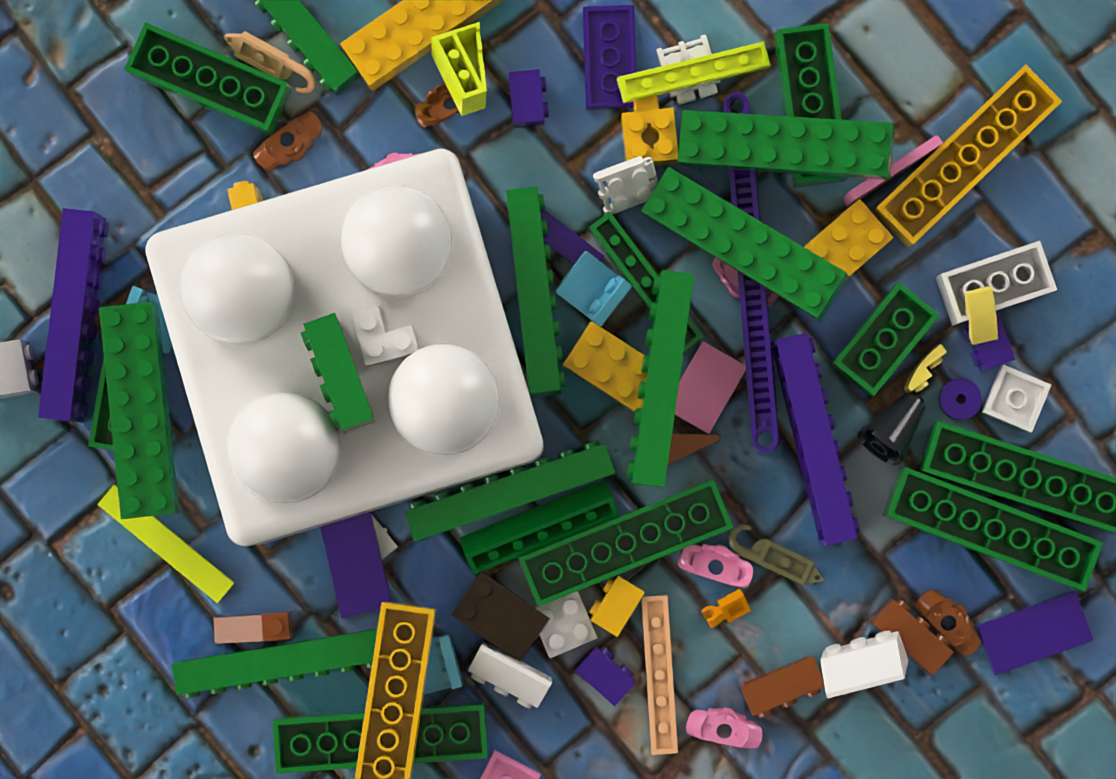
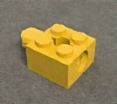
(650, 132)

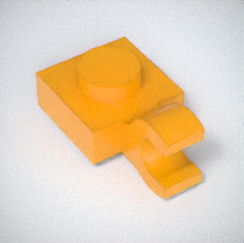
(730, 608)

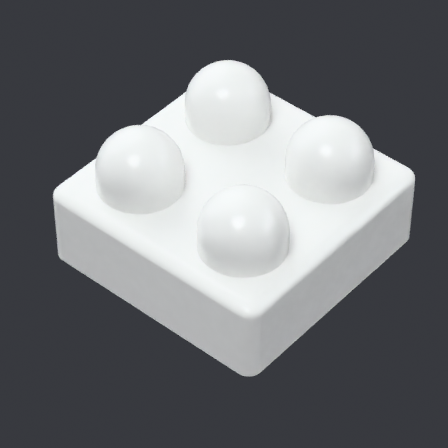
(236, 315)

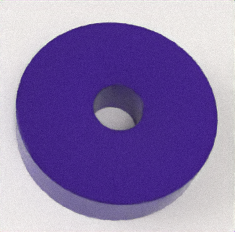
(971, 395)

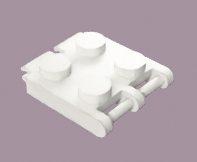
(687, 95)
(626, 183)

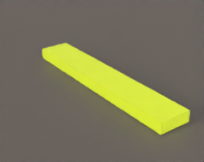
(693, 72)
(171, 549)

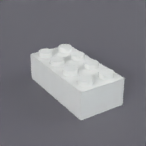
(1012, 276)

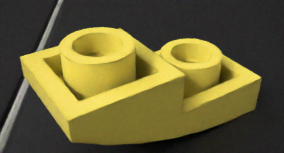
(981, 314)
(920, 373)

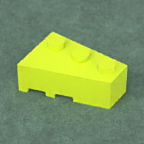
(462, 66)

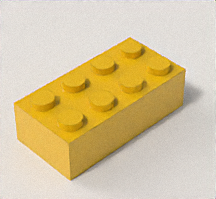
(851, 238)
(607, 365)

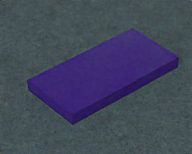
(608, 54)
(356, 565)
(1034, 632)

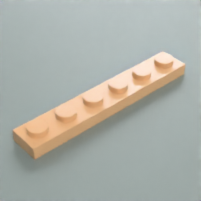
(659, 674)

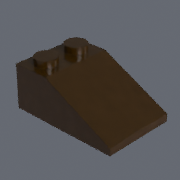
(500, 616)

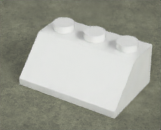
(863, 663)
(509, 675)

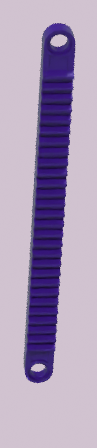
(755, 314)

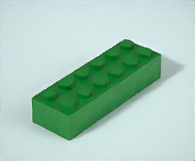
(208, 79)
(808, 81)

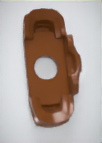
(432, 109)
(305, 130)
(936, 606)

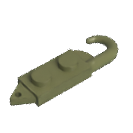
(775, 558)

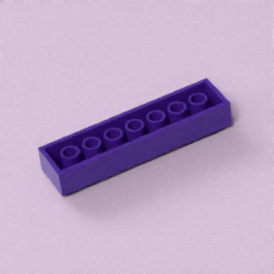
(73, 316)
(814, 439)

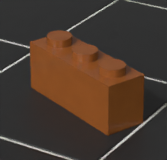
(919, 643)
(782, 686)

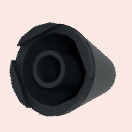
(893, 429)

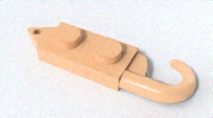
(268, 59)

